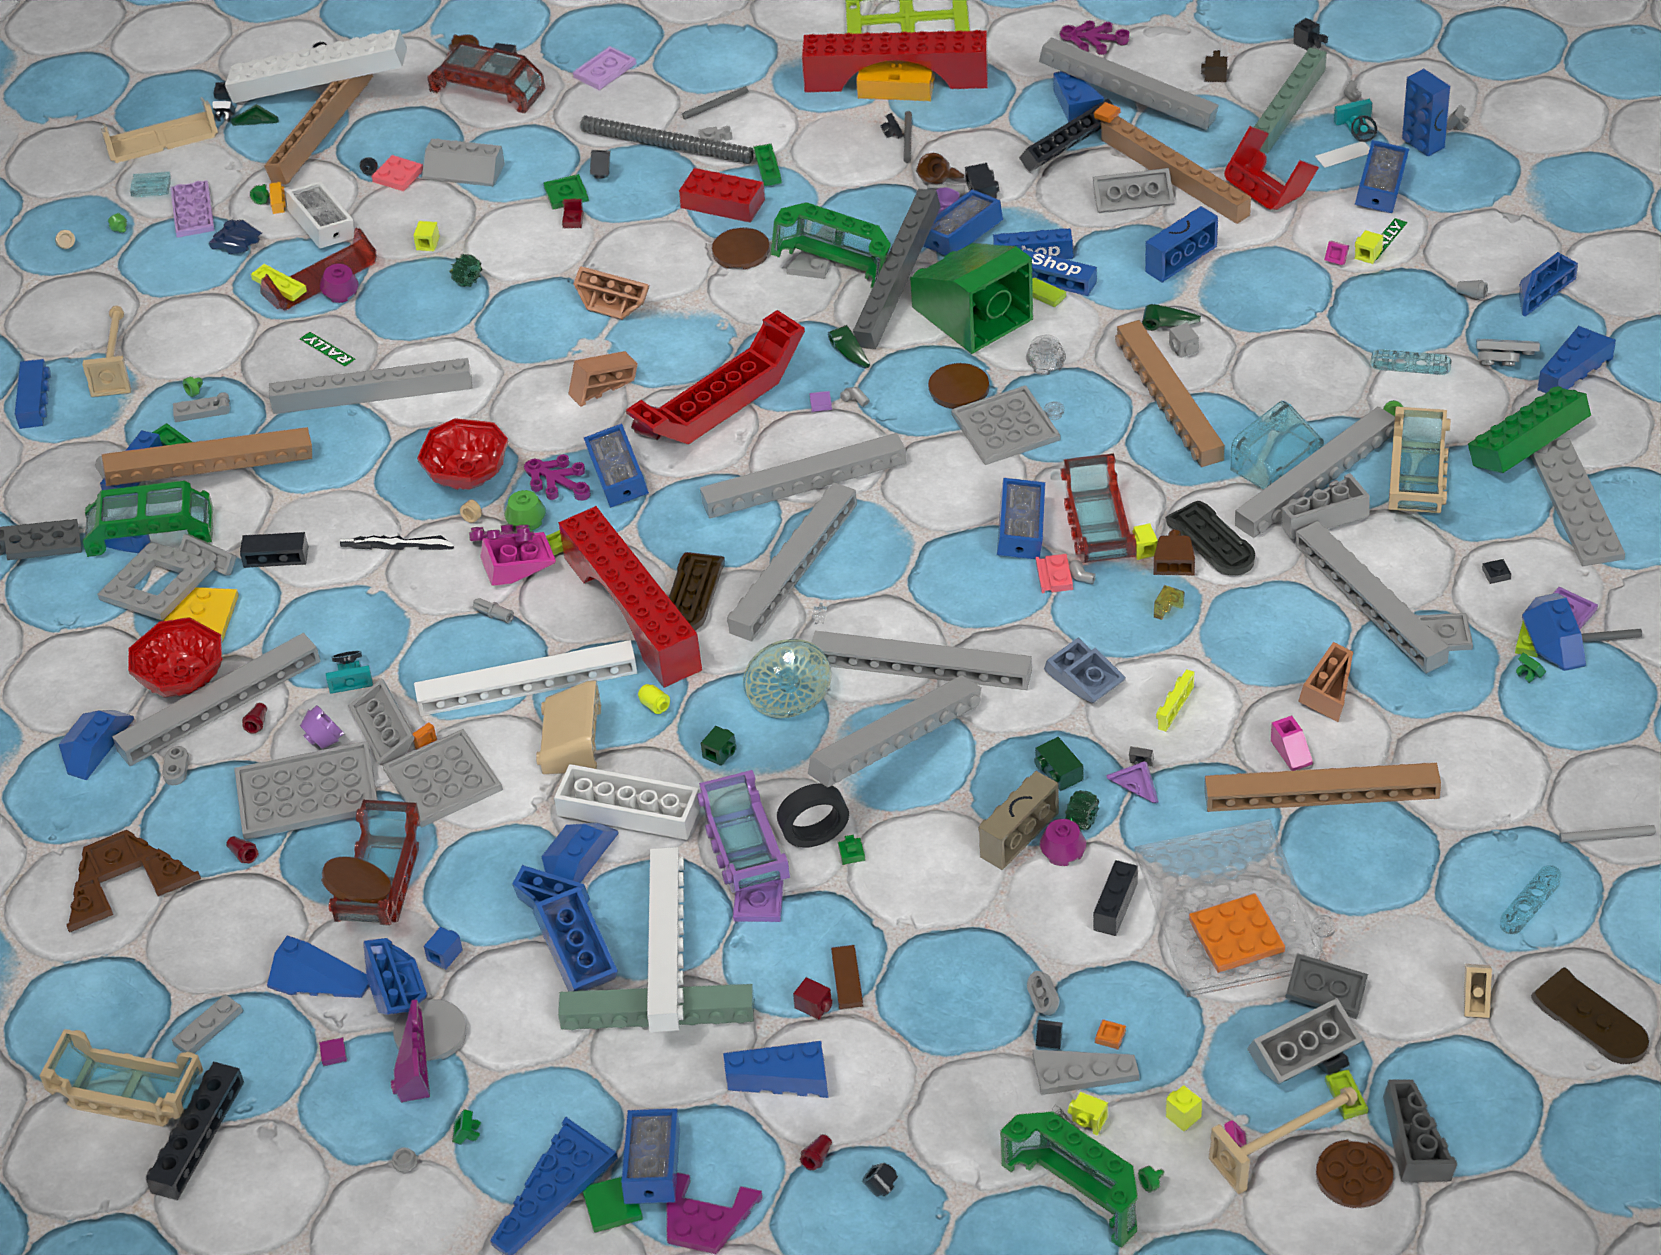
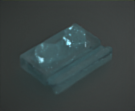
(150, 184)

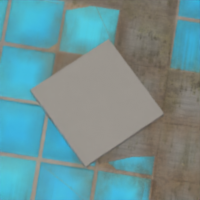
(1005, 425)
(443, 777)

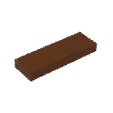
(847, 977)

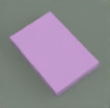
(604, 68)

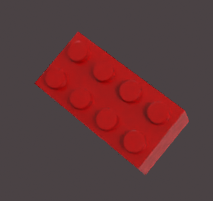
(722, 195)

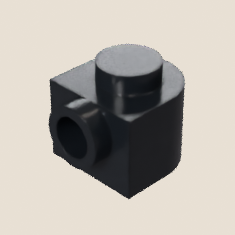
(880, 1179)

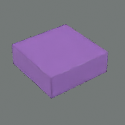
(820, 401)

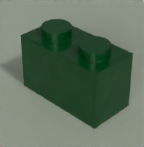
(1059, 763)

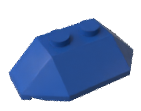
(1546, 281)
(1555, 631)
(91, 740)
(577, 850)
(392, 976)

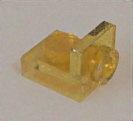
(1166, 599)

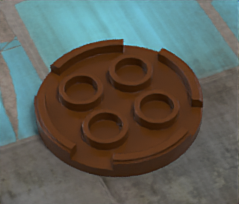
(740, 248)
(958, 385)
(355, 880)
(1354, 1173)

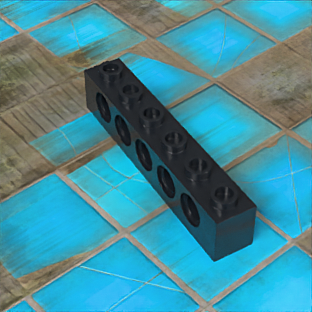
(1062, 139)
(194, 1131)

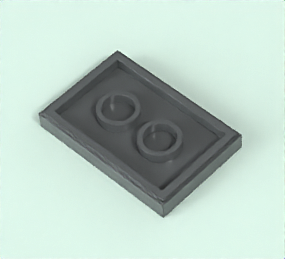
(1320, 982)

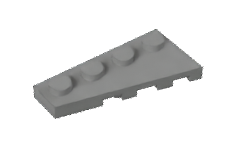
(809, 266)
(1081, 1070)

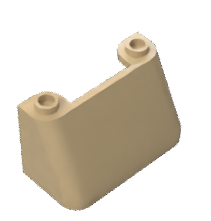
(569, 728)

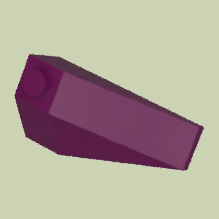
(411, 1068)

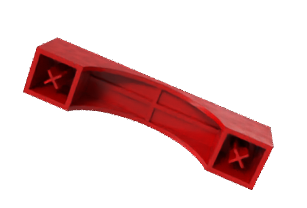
(954, 55)
(660, 630)

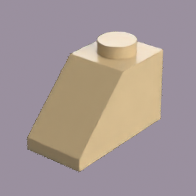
(1477, 990)

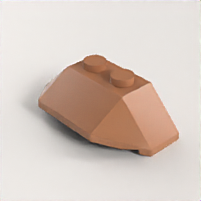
(609, 293)

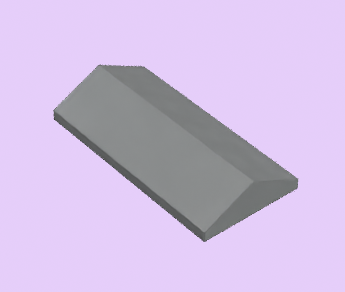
(1133, 190)
(382, 723)

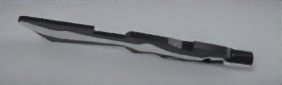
(397, 543)

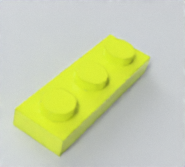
(287, 286)
(1175, 700)

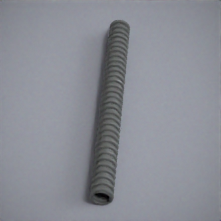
(666, 139)

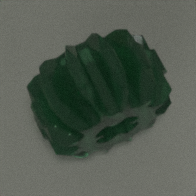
(466, 270)
(1082, 809)

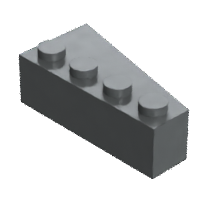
(1415, 1140)

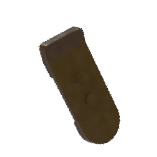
(696, 585)
(1592, 1018)

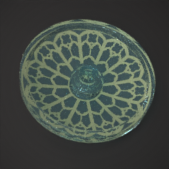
(787, 678)

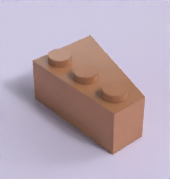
(599, 374)
(1328, 682)

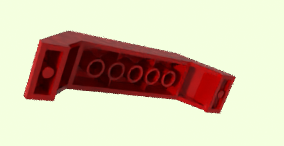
(727, 387)

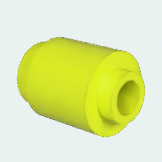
(654, 698)

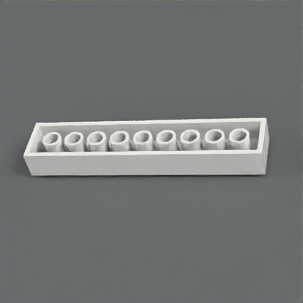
(316, 66)

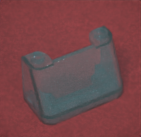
(1272, 445)

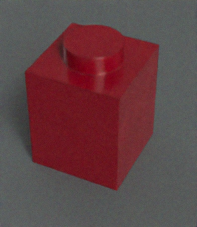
(812, 998)

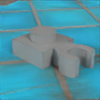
(716, 134)

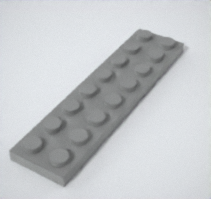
(1577, 503)

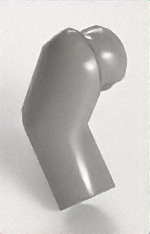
(1351, 91)
(854, 393)
(1078, 572)

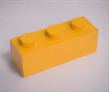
(277, 197)

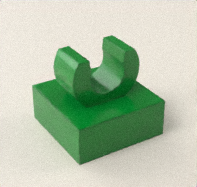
(1530, 665)
(851, 850)
(463, 1127)

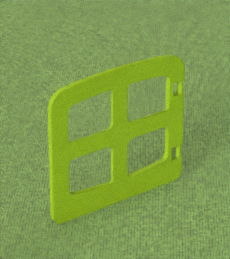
(906, 16)

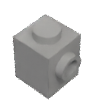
(1183, 340)

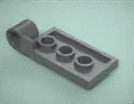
(47, 546)

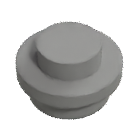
(404, 1159)

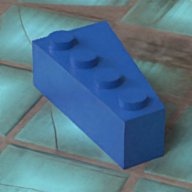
(1576, 358)
(778, 1069)

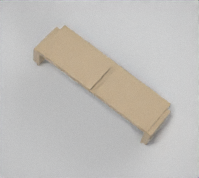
(161, 135)

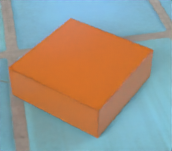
(1107, 112)
(424, 736)
(1110, 1034)

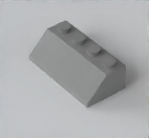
(463, 162)
(1304, 1042)

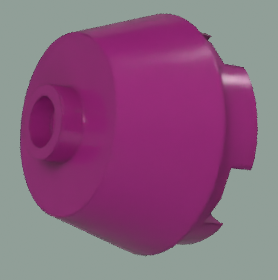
(339, 283)
(1063, 842)

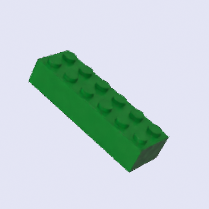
(1529, 429)

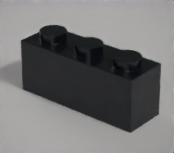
(274, 549)
(1115, 898)

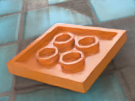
(1236, 933)

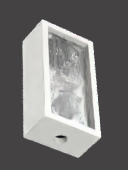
(320, 214)

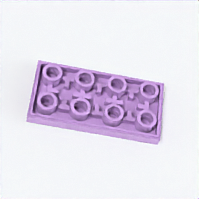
(192, 208)

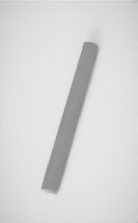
(1607, 833)

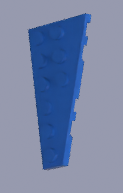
(556, 1180)

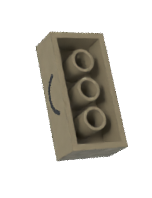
(1018, 820)

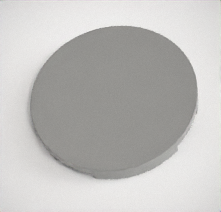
(442, 1028)

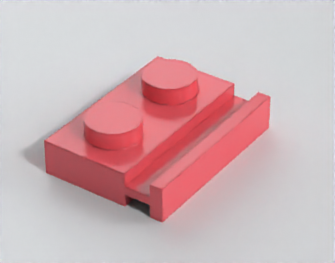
(1054, 573)

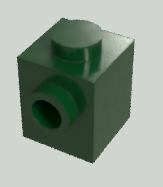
(718, 745)

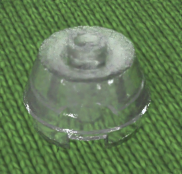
(1045, 354)

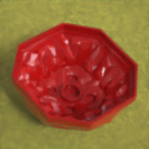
(463, 453)
(176, 657)

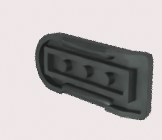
(1213, 538)

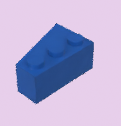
(1074, 95)
(536, 885)

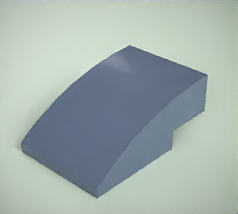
(1083, 671)

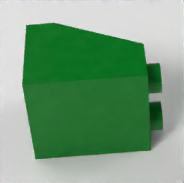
(976, 293)

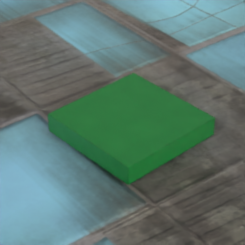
(565, 188)
(607, 1205)

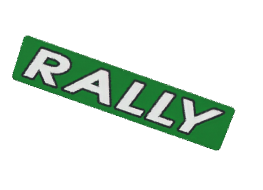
(1391, 232)
(327, 349)

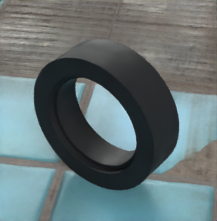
(817, 833)

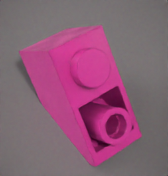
(1290, 743)

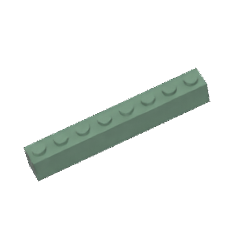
(1291, 96)
(629, 1007)

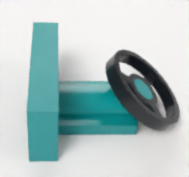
(1354, 117)
(349, 673)

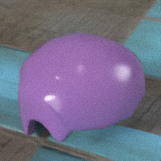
(946, 197)

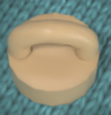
(65, 239)
(471, 511)

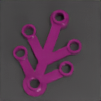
(1093, 35)
(536, 468)
(522, 533)

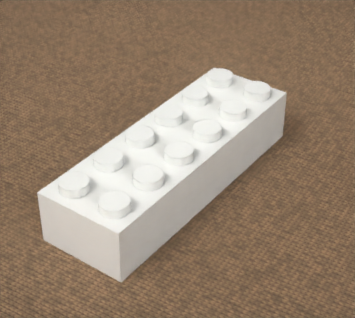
(627, 801)

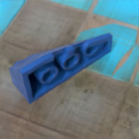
(310, 970)

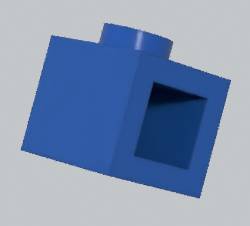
(443, 947)

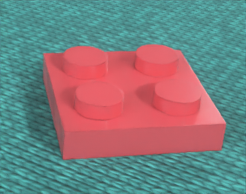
(397, 173)

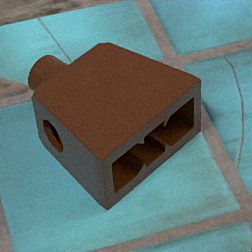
(1174, 555)

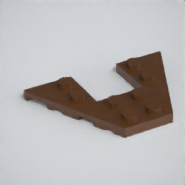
(115, 857)

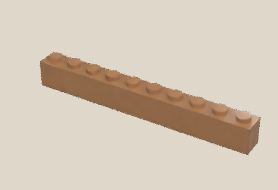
(314, 128)
(1183, 172)
(1170, 393)
(206, 456)
(1322, 787)

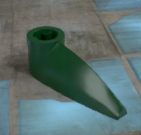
(1160, 315)
(846, 343)

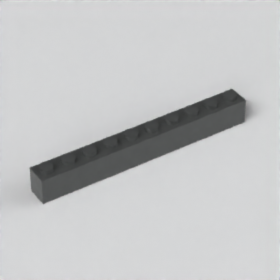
(897, 268)

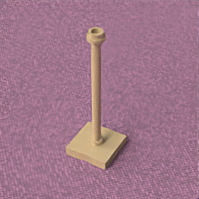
(108, 374)
(1233, 1160)

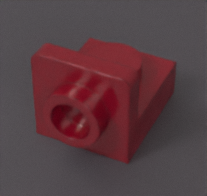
(573, 213)

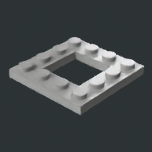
(191, 571)

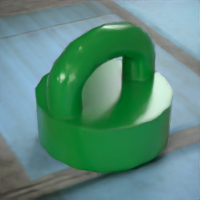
(259, 194)
(1150, 1178)

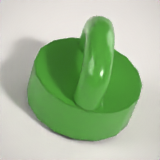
(192, 385)

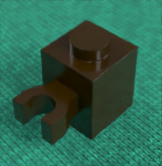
(1215, 67)

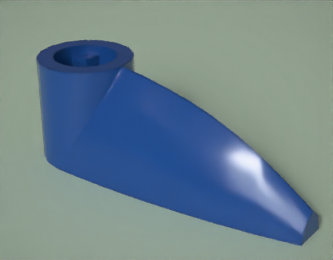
(129, 544)

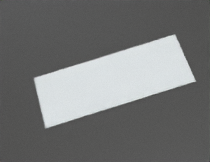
(1343, 154)

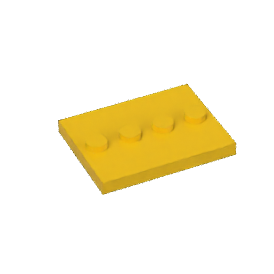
(209, 607)

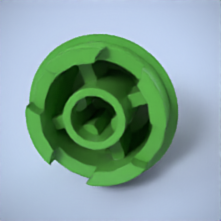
(525, 509)

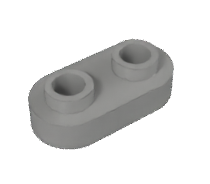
(1489, 358)
(175, 765)
(1043, 993)

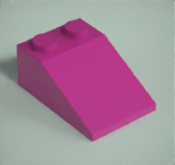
(512, 560)

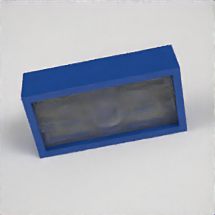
(1382, 176)
(963, 222)
(616, 465)
(1021, 518)
(651, 1156)

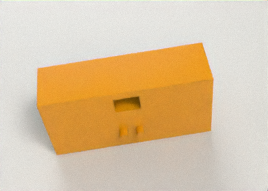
(896, 81)

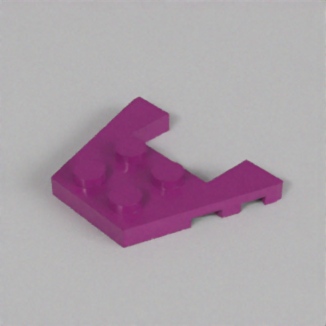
(704, 1224)

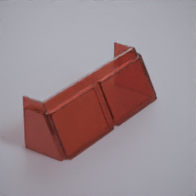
(356, 256)

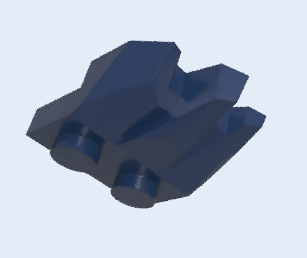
(235, 237)

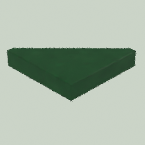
(253, 116)

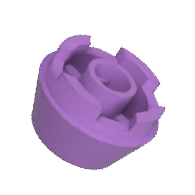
(320, 728)

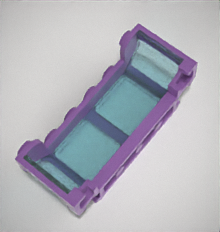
(741, 832)

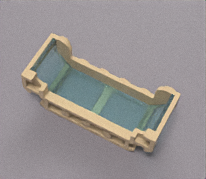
(1419, 460)
(119, 1082)

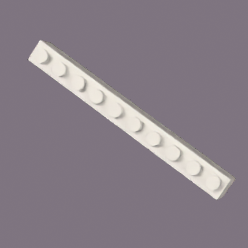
(525, 678)
(665, 940)

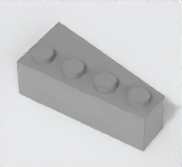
(1331, 507)

